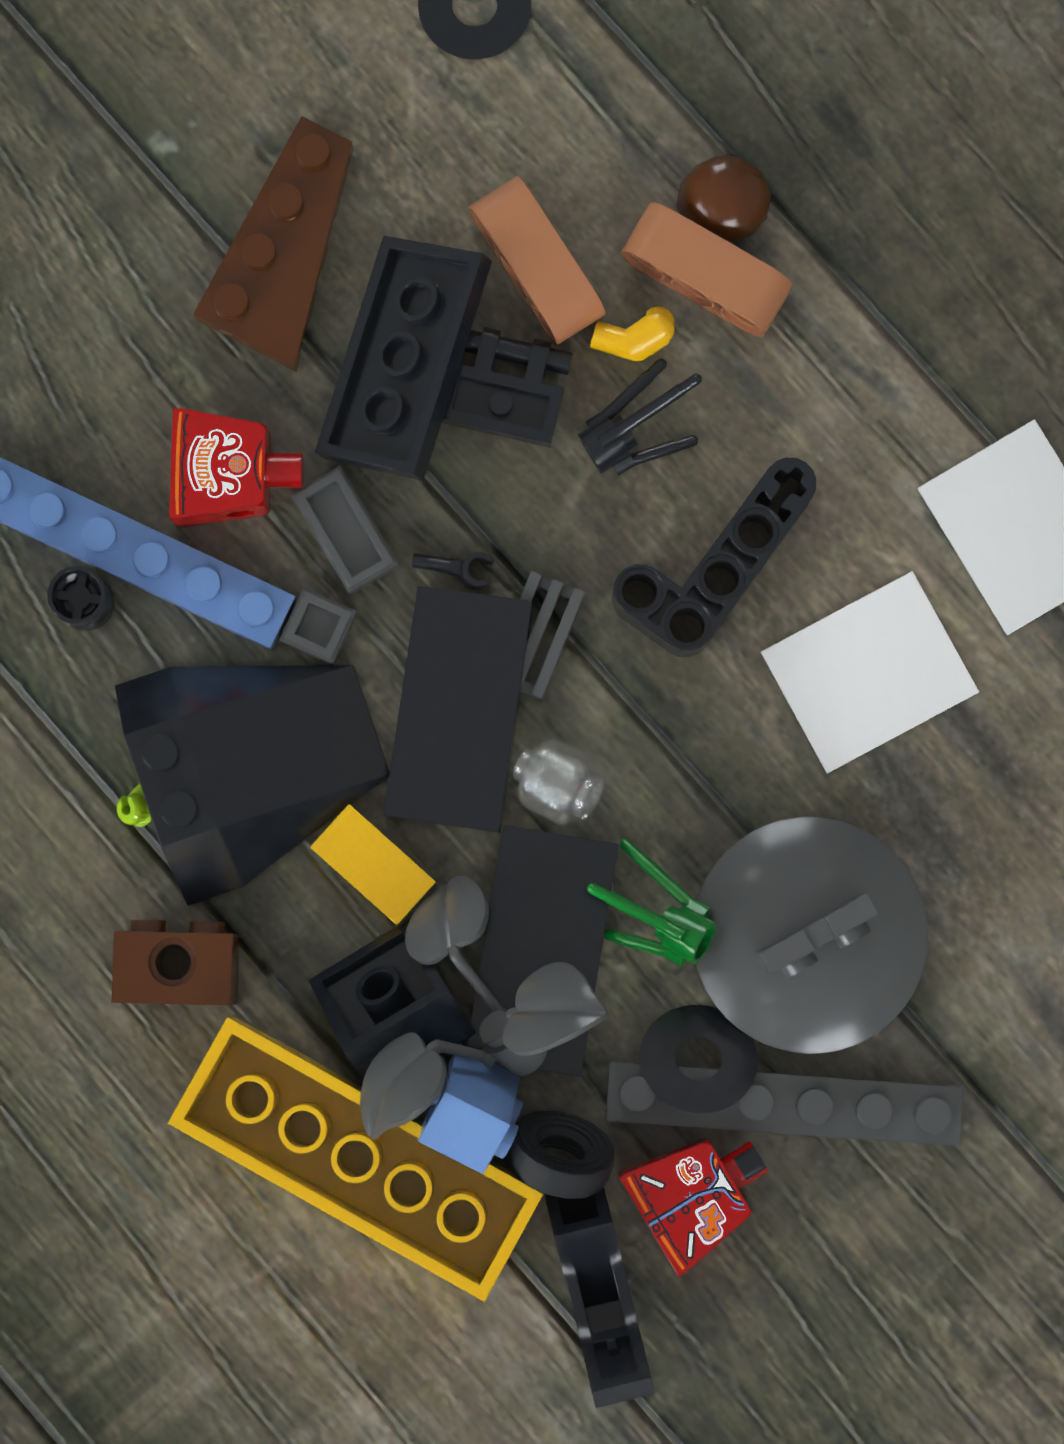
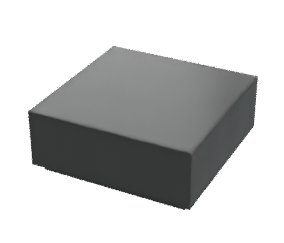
(318, 626)

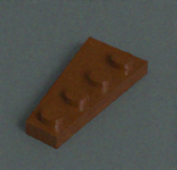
(275, 261)

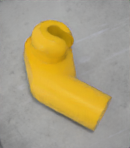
(639, 339)

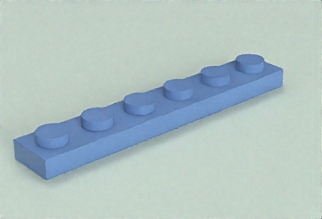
(142, 556)

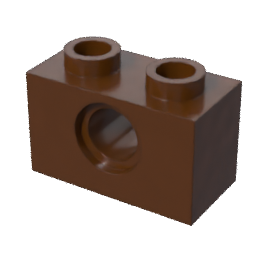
(140, 974)

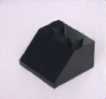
(384, 995)

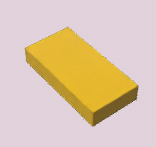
(373, 864)

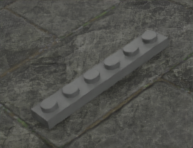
(802, 1107)

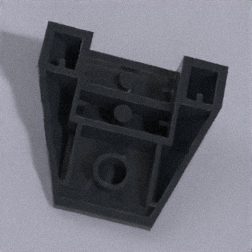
(246, 763)

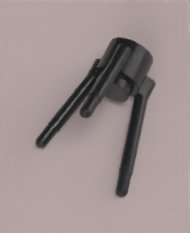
(611, 439)

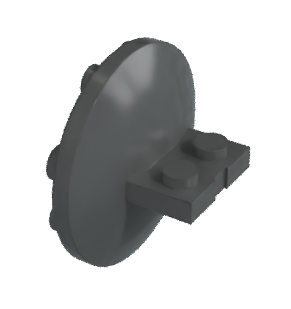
(812, 935)

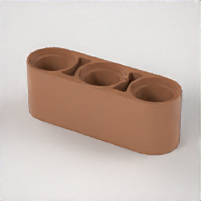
(536, 260)
(706, 269)

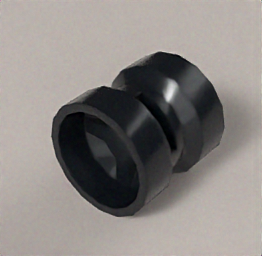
(71, 594)

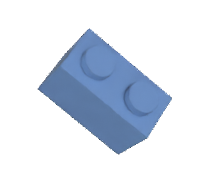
(473, 1113)

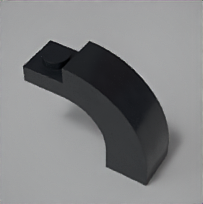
(600, 1298)

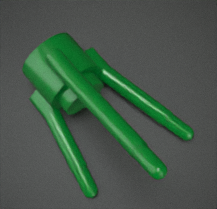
(683, 931)

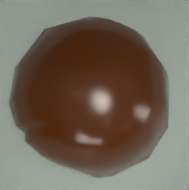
(725, 197)

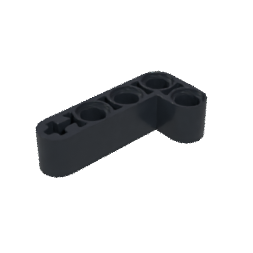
(726, 553)

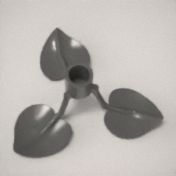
(549, 1011)

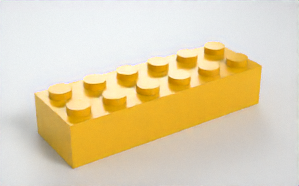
(308, 1136)

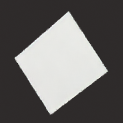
(1007, 523)
(869, 672)

